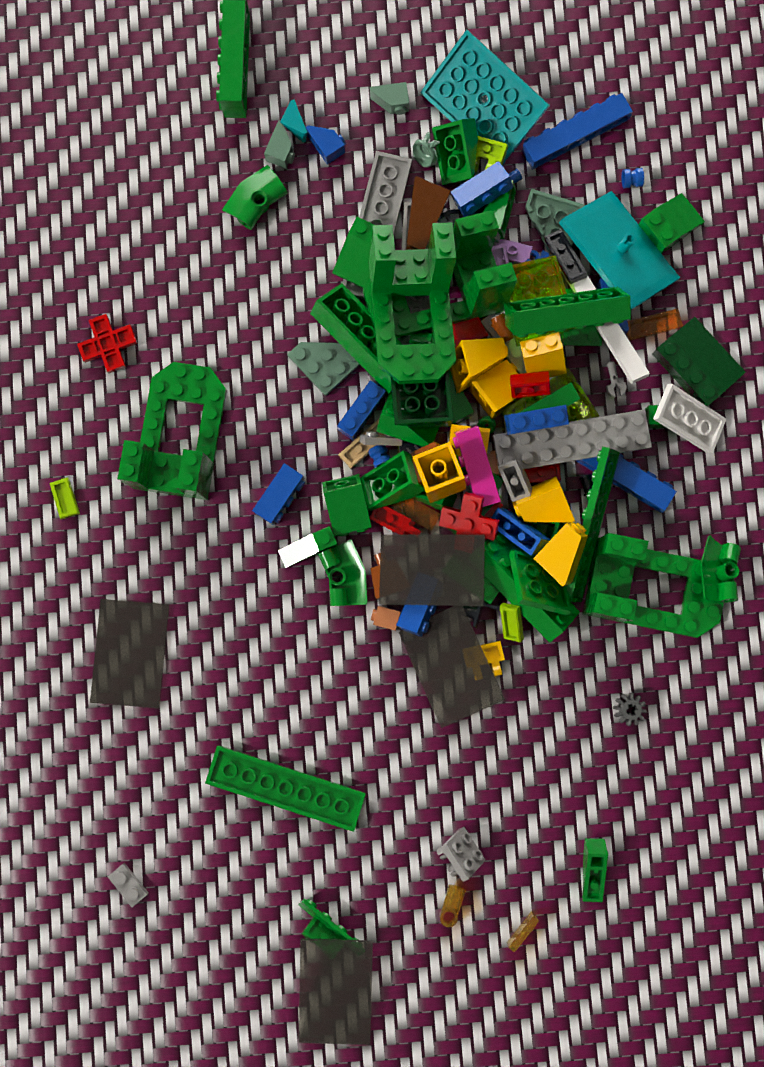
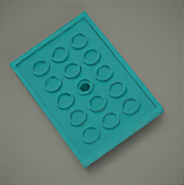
(473, 75)
(619, 249)

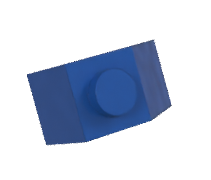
(326, 142)

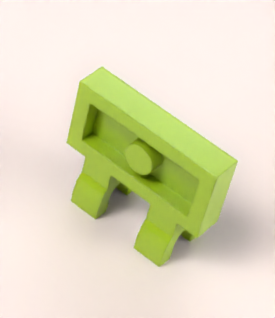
(491, 151)

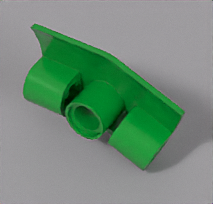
(260, 185)
(719, 570)
(353, 587)

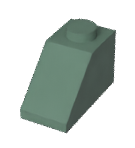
(391, 97)
(279, 148)

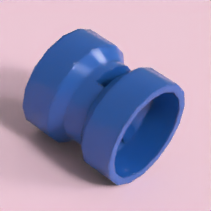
(633, 178)
(379, 454)

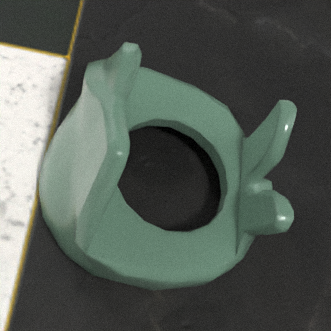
(425, 154)

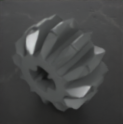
(623, 706)

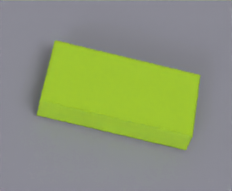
(64, 498)
(511, 622)

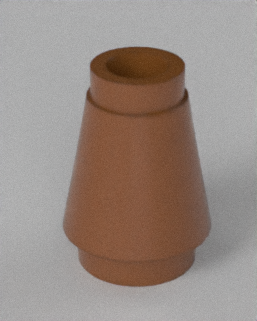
(498, 325)

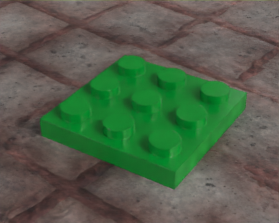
(536, 586)

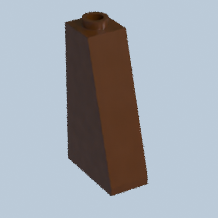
(426, 208)

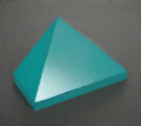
(293, 121)

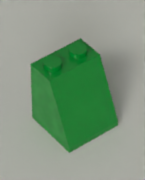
(346, 505)

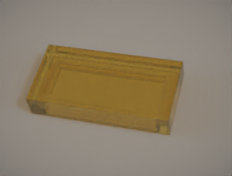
(522, 931)

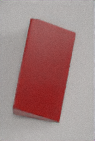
(530, 384)

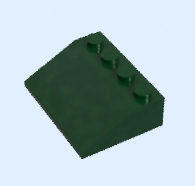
(698, 362)
(422, 403)

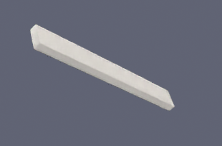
(616, 340)

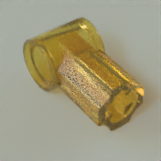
(452, 904)

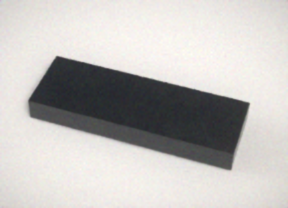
(566, 256)

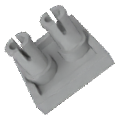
(462, 854)

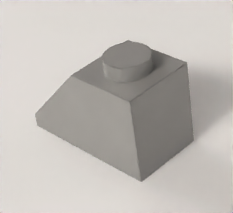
(515, 480)

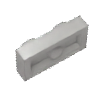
(373, 438)
(128, 884)

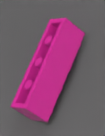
(476, 463)

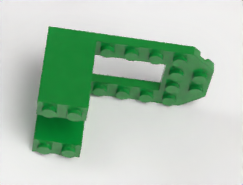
(413, 274)
(479, 279)
(173, 474)
(611, 584)

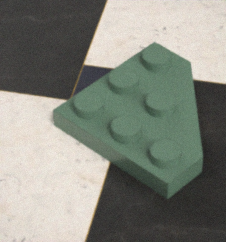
(547, 211)
(323, 363)

